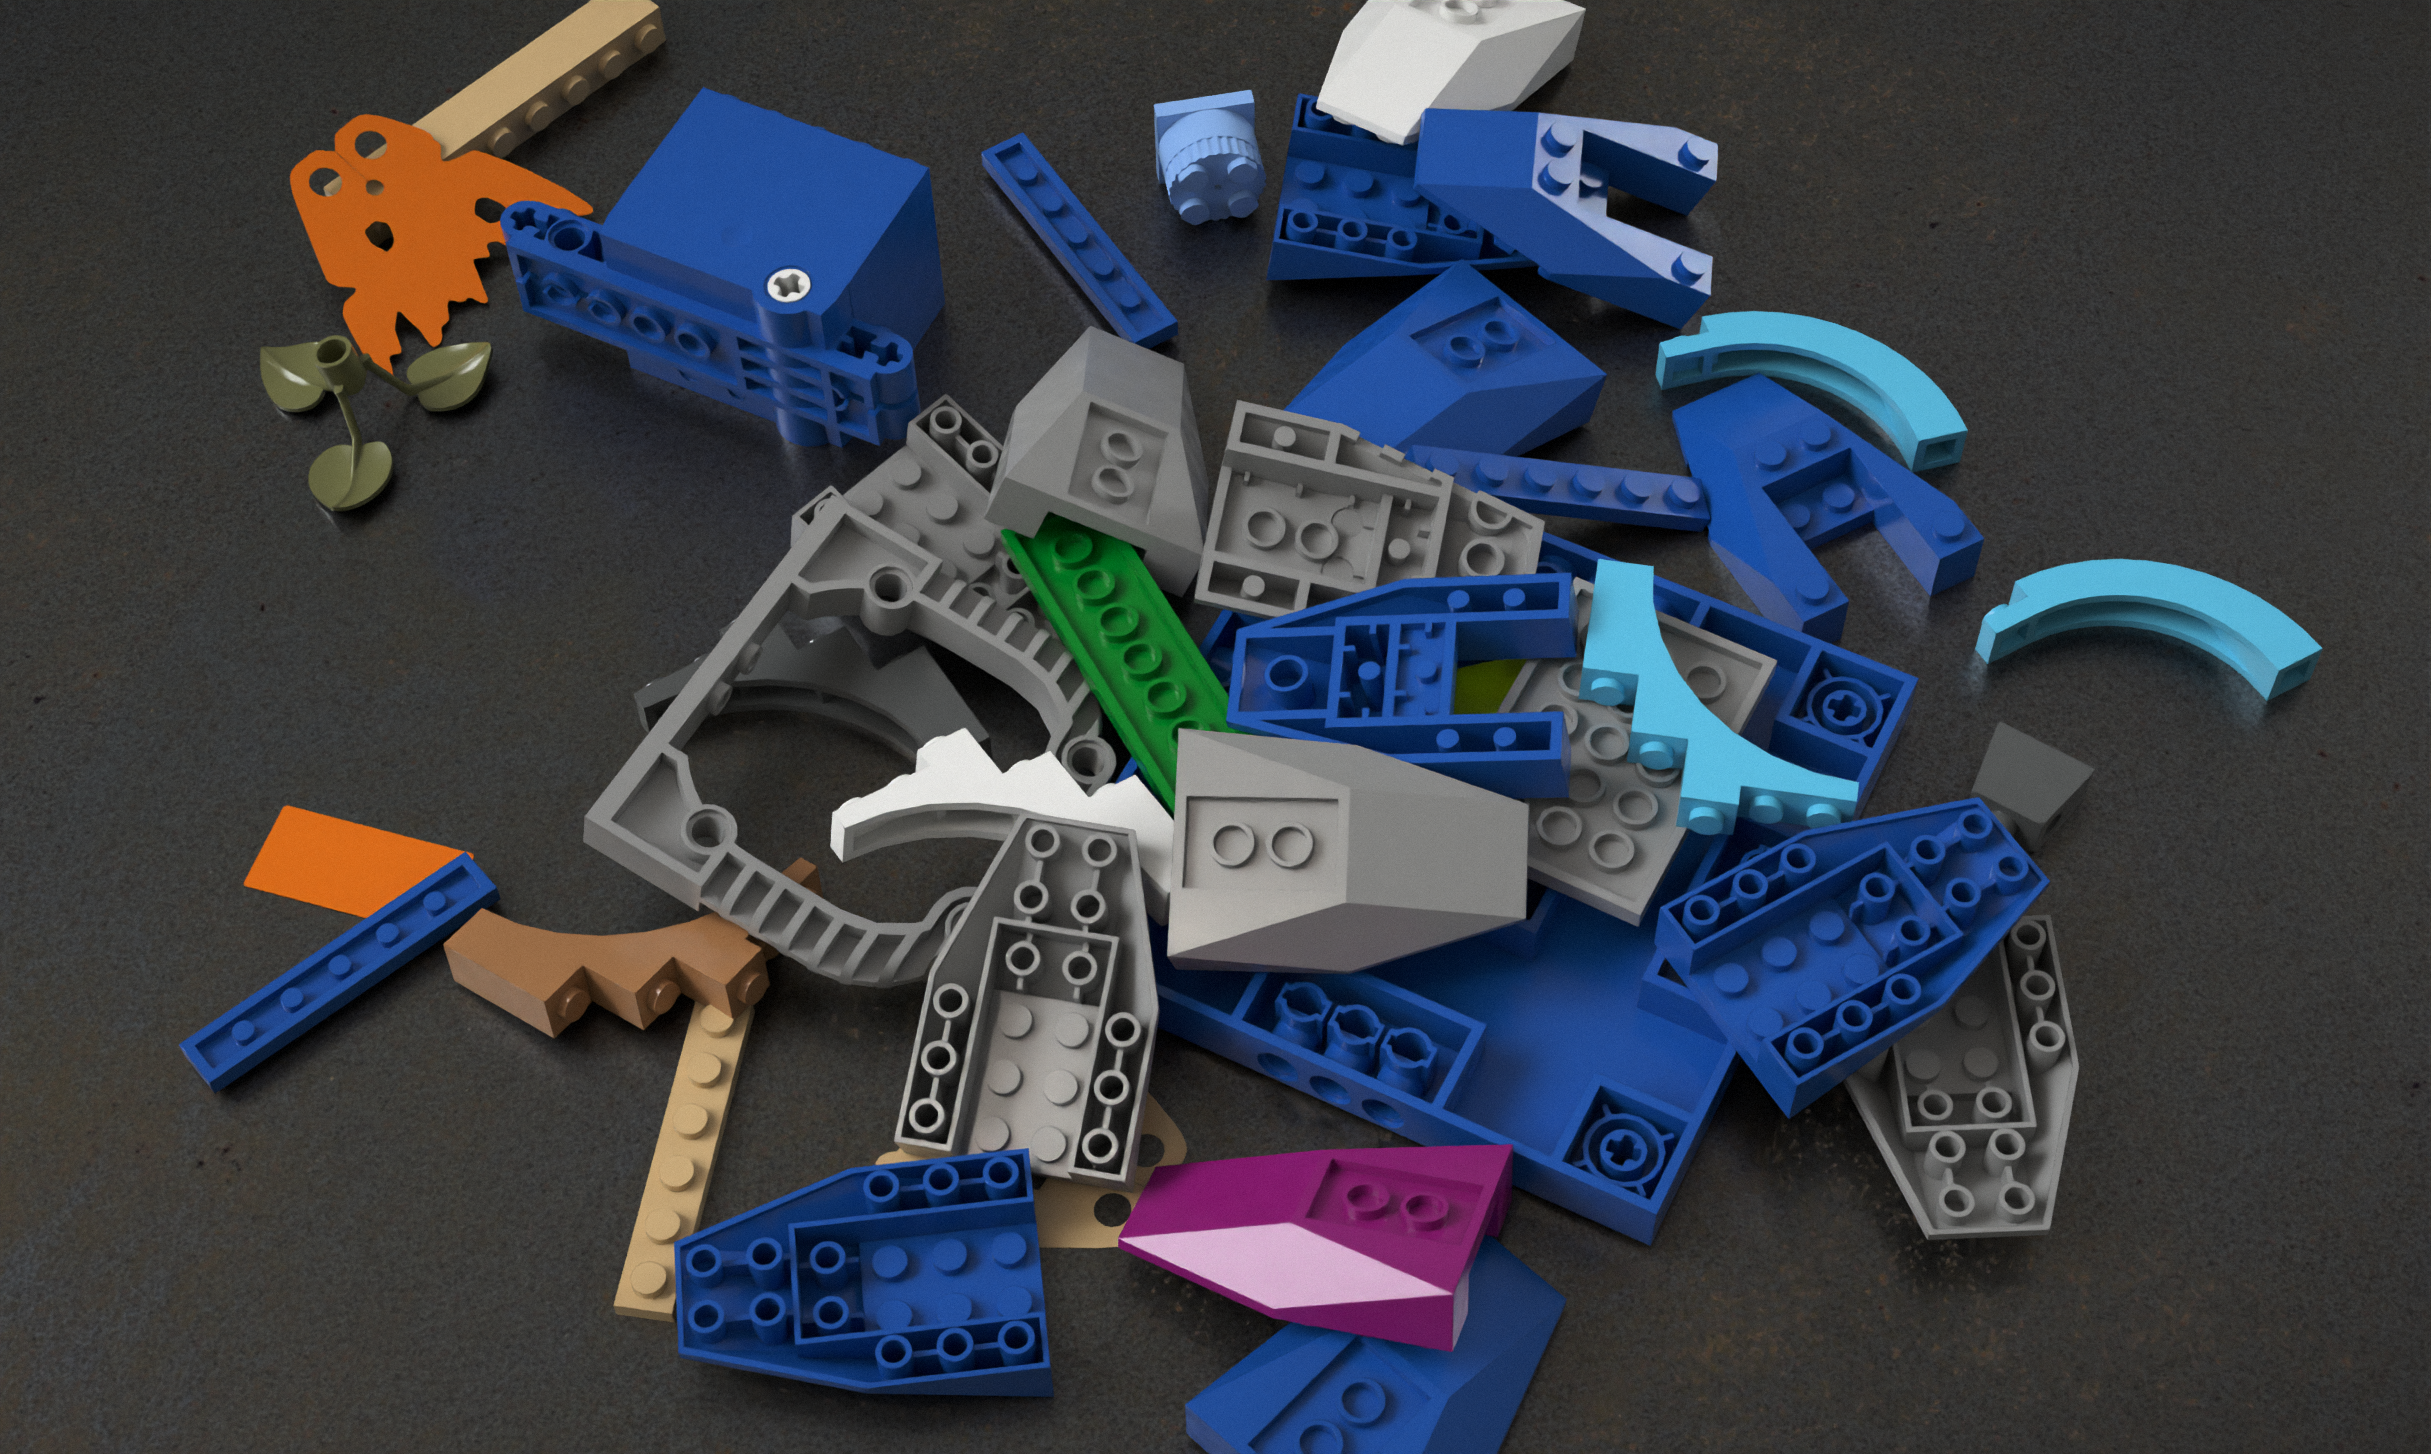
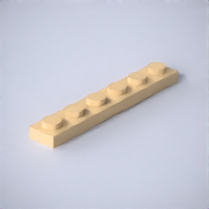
(683, 1160)

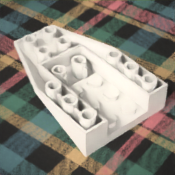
(1444, 56)

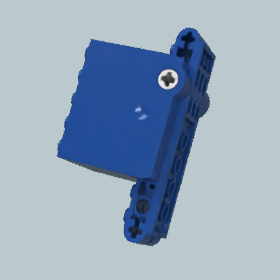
(753, 271)

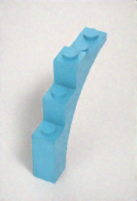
(1673, 729)

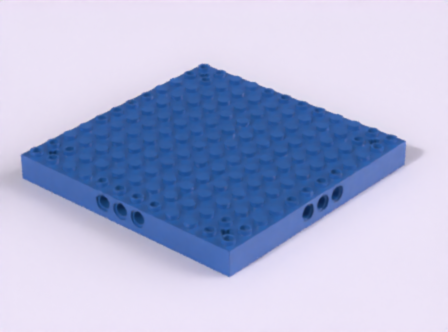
(1566, 1023)

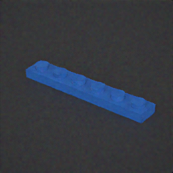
(1079, 242)
(1574, 488)
(339, 972)

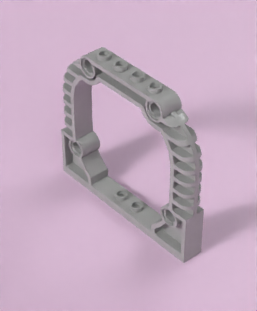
(833, 569)

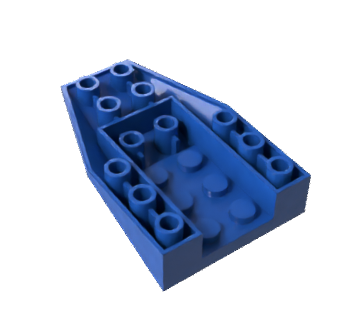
(1355, 213)
(1456, 373)
(1847, 938)
(878, 1282)
(1381, 1396)

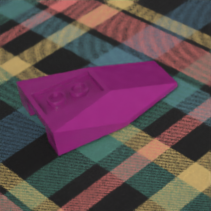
(1332, 1234)

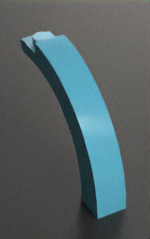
(1828, 358)
(2159, 598)

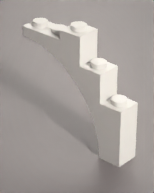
(966, 795)

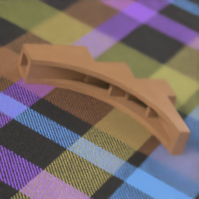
(635, 975)

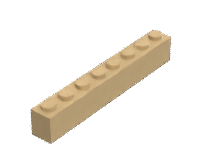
(536, 85)

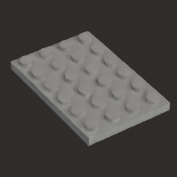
(1619, 823)

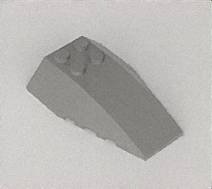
(1326, 514)

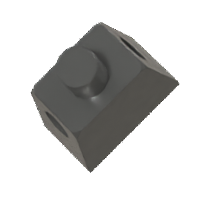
(2030, 785)

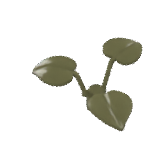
(302, 373)

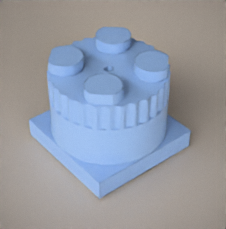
(1209, 156)

